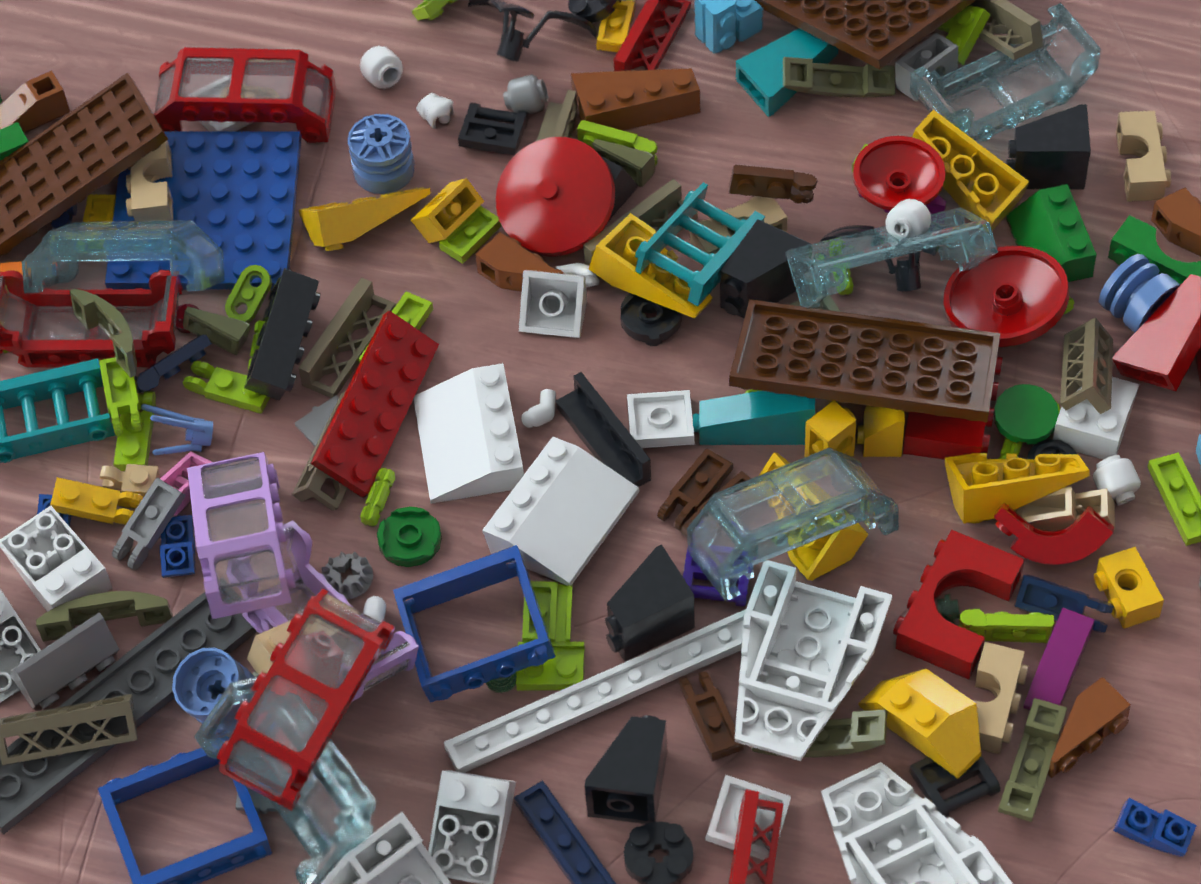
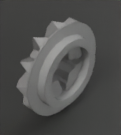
(353, 585)

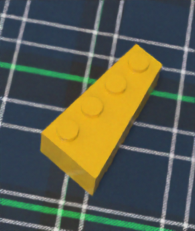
(972, 173)

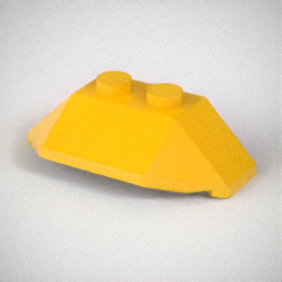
(930, 718)

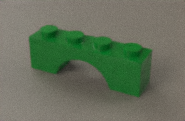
(1140, 238)

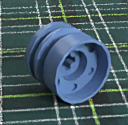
(381, 153)
(1136, 291)
(203, 680)

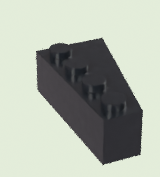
(282, 333)

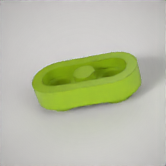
(248, 295)

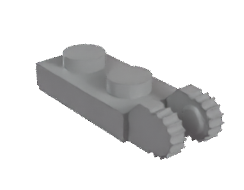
(148, 522)

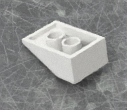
(1094, 432)

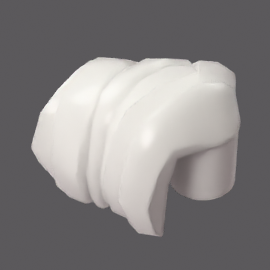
(434, 106)

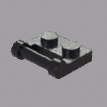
(492, 135)
(935, 779)

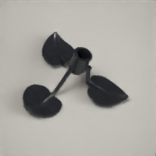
(512, 40)
(907, 268)

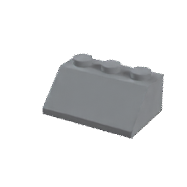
(66, 662)

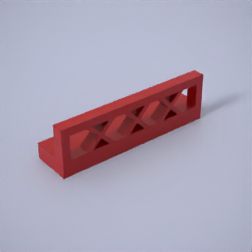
(643, 29)
(744, 839)

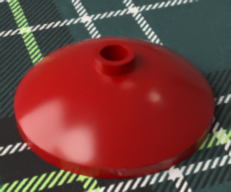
(897, 171)

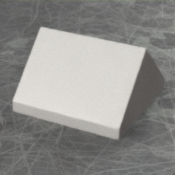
(552, 303)

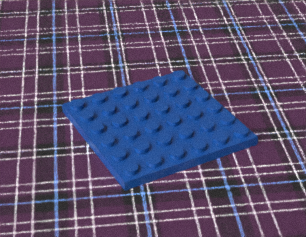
(236, 191)

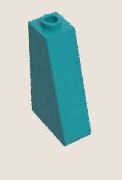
(762, 70)
(754, 419)

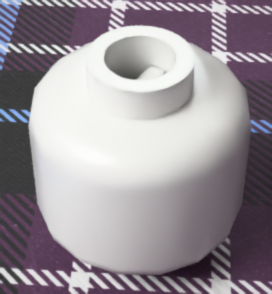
(381, 67)
(908, 219)
(1118, 477)

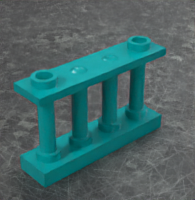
(703, 281)
(46, 385)

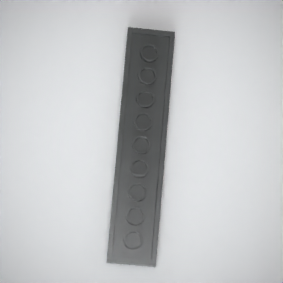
(145, 674)

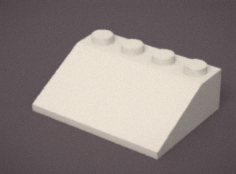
(469, 435)
(560, 511)

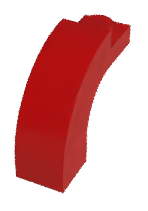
(1054, 547)

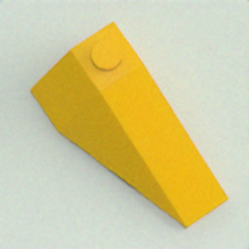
(339, 223)
(616, 264)
(881, 432)
(985, 484)
(826, 552)

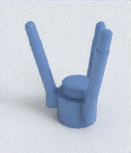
(197, 430)

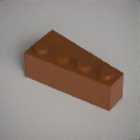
(636, 97)

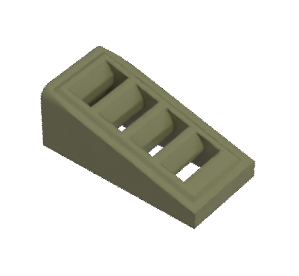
(636, 163)
(221, 330)

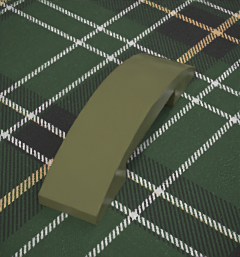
(837, 80)
(95, 312)
(112, 605)
(848, 735)
(1033, 760)

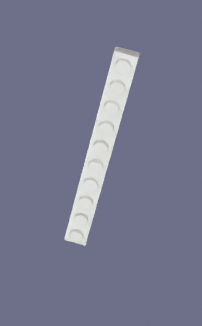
(596, 694)

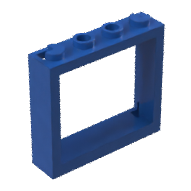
(457, 583)
(202, 865)

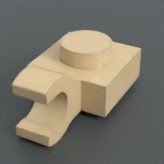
(134, 479)

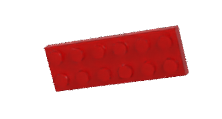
(375, 404)

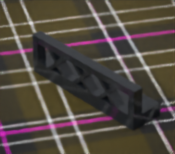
(604, 432)

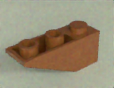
(35, 103)
(1179, 219)
(505, 260)
(1092, 718)

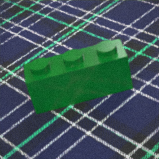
(1054, 225)

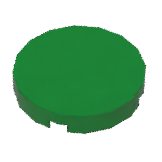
(1026, 414)
(409, 537)

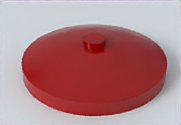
(555, 196)
(1011, 294)

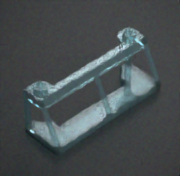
(823, 266)

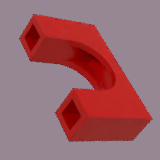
(948, 436)
(957, 563)

